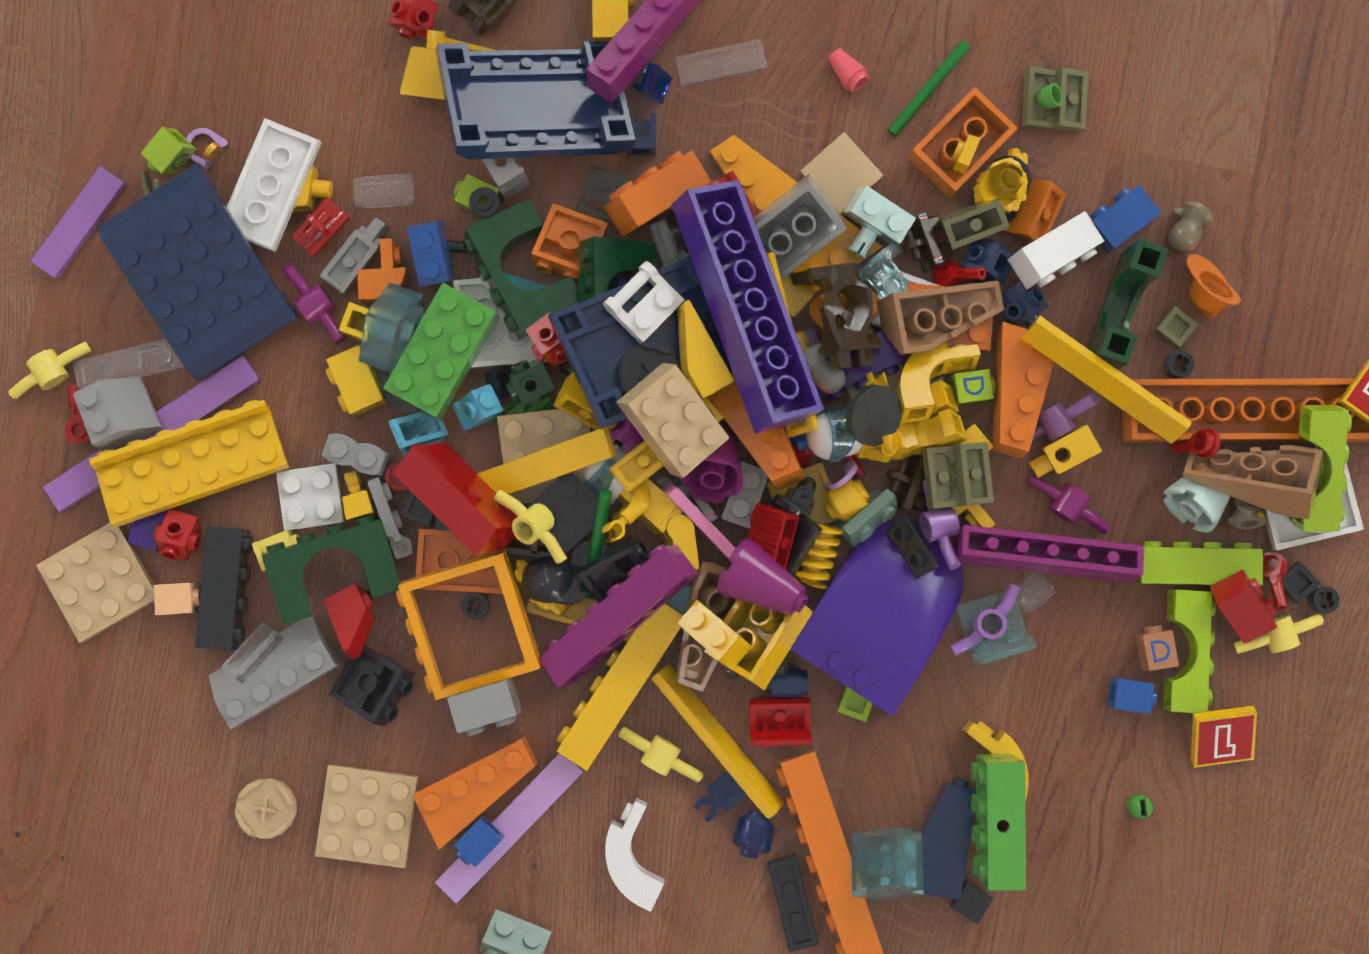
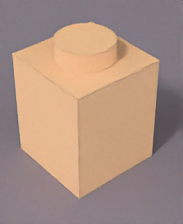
(176, 598)

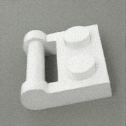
(650, 310)

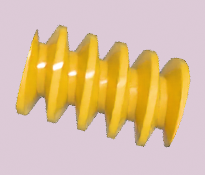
(817, 558)

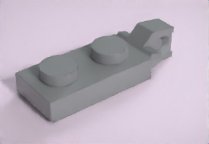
(354, 255)
(391, 520)

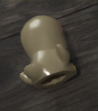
(1188, 230)
(1246, 515)

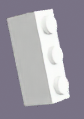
(1056, 251)

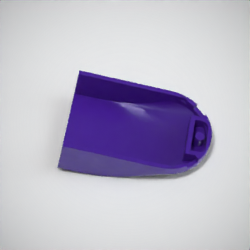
(879, 621)

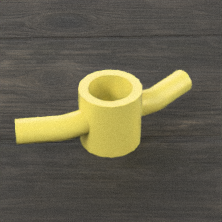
(48, 369)
(532, 524)
(1283, 637)
(660, 755)

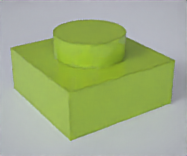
(854, 705)

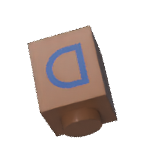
(1156, 648)

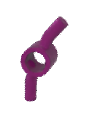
(314, 303)
(1070, 503)

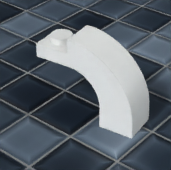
(628, 875)

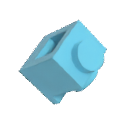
(477, 407)

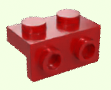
(780, 721)

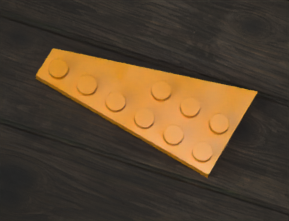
(765, 184)

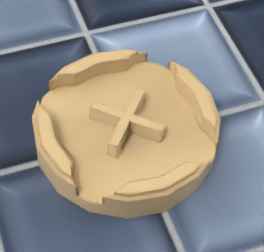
(265, 808)

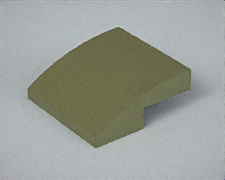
(1072, 112)
(957, 475)

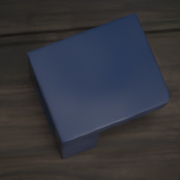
(645, 137)

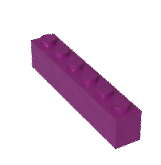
(635, 45)
(1049, 554)
(618, 615)

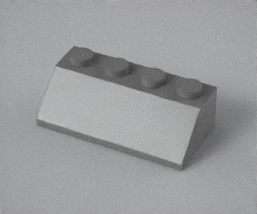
(798, 225)
(290, 667)

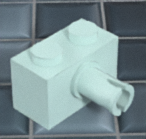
(877, 218)

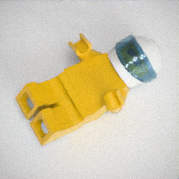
(940, 430)
(645, 503)

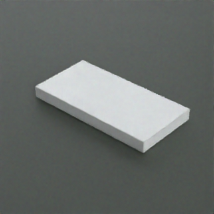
(272, 182)

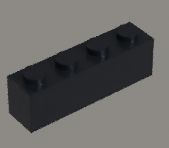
(223, 588)

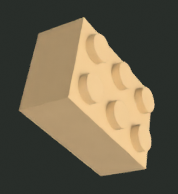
(673, 419)

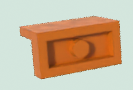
(1037, 211)

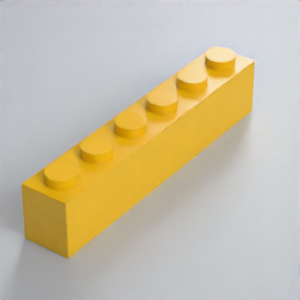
(619, 687)

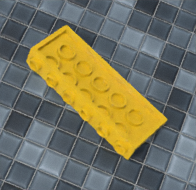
(189, 462)

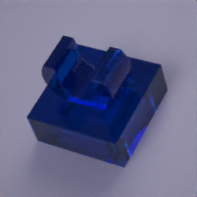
(654, 83)

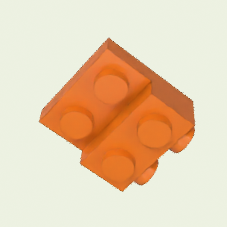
(560, 240)

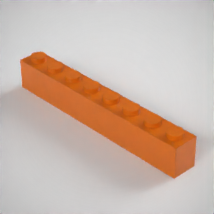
(828, 853)

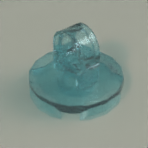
(882, 268)

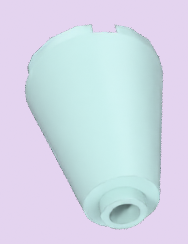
(1196, 503)

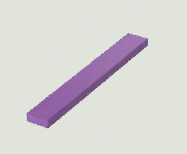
(191, 406)

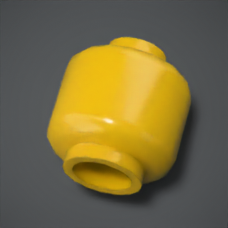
(847, 500)

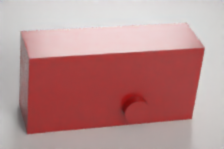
(457, 497)

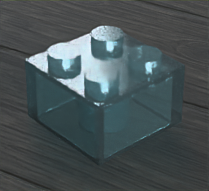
(390, 326)
(887, 864)

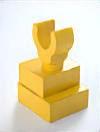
(359, 502)

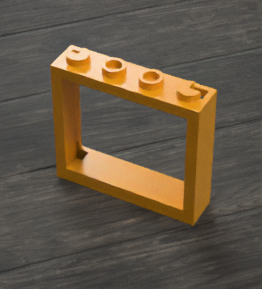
(516, 609)

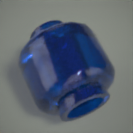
(753, 834)

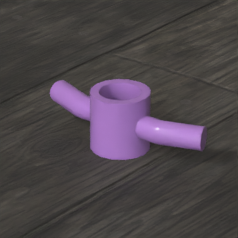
(1058, 421)
(941, 525)
(978, 633)

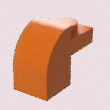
(374, 281)

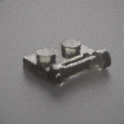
(599, 186)

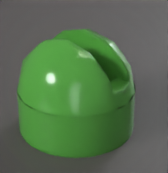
(1050, 96)
(1134, 806)

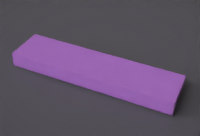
(78, 223)

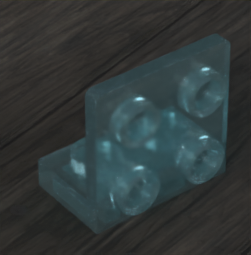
(1012, 642)

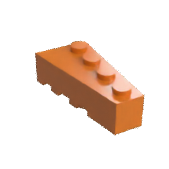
(1020, 389)
(769, 448)
(464, 794)

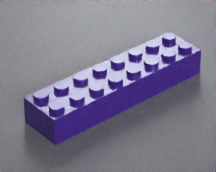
(747, 306)

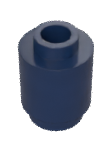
(789, 686)

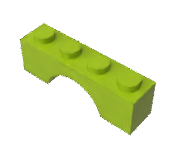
(1327, 429)
(1189, 688)

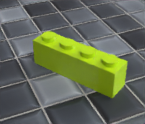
(1198, 565)

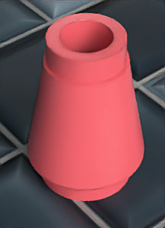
(849, 71)

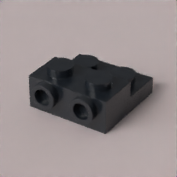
(612, 566)
(373, 686)

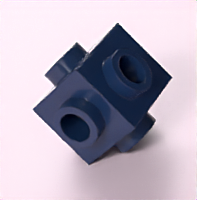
(991, 256)
(1022, 305)

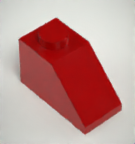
(351, 617)

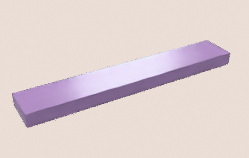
(513, 823)

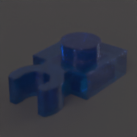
(724, 793)

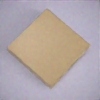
(841, 171)

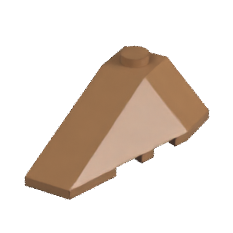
(930, 317)
(1272, 480)
(694, 664)

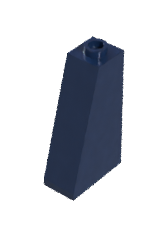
(947, 839)

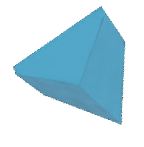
(417, 430)

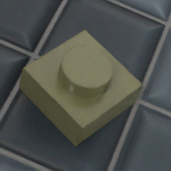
(1176, 327)

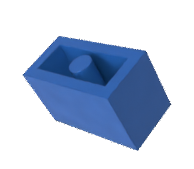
(1125, 217)
(430, 253)

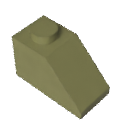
(974, 223)

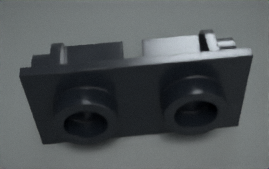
(800, 499)
(911, 547)

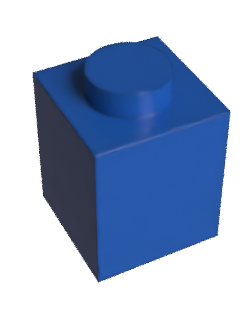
(1131, 695)
(478, 842)

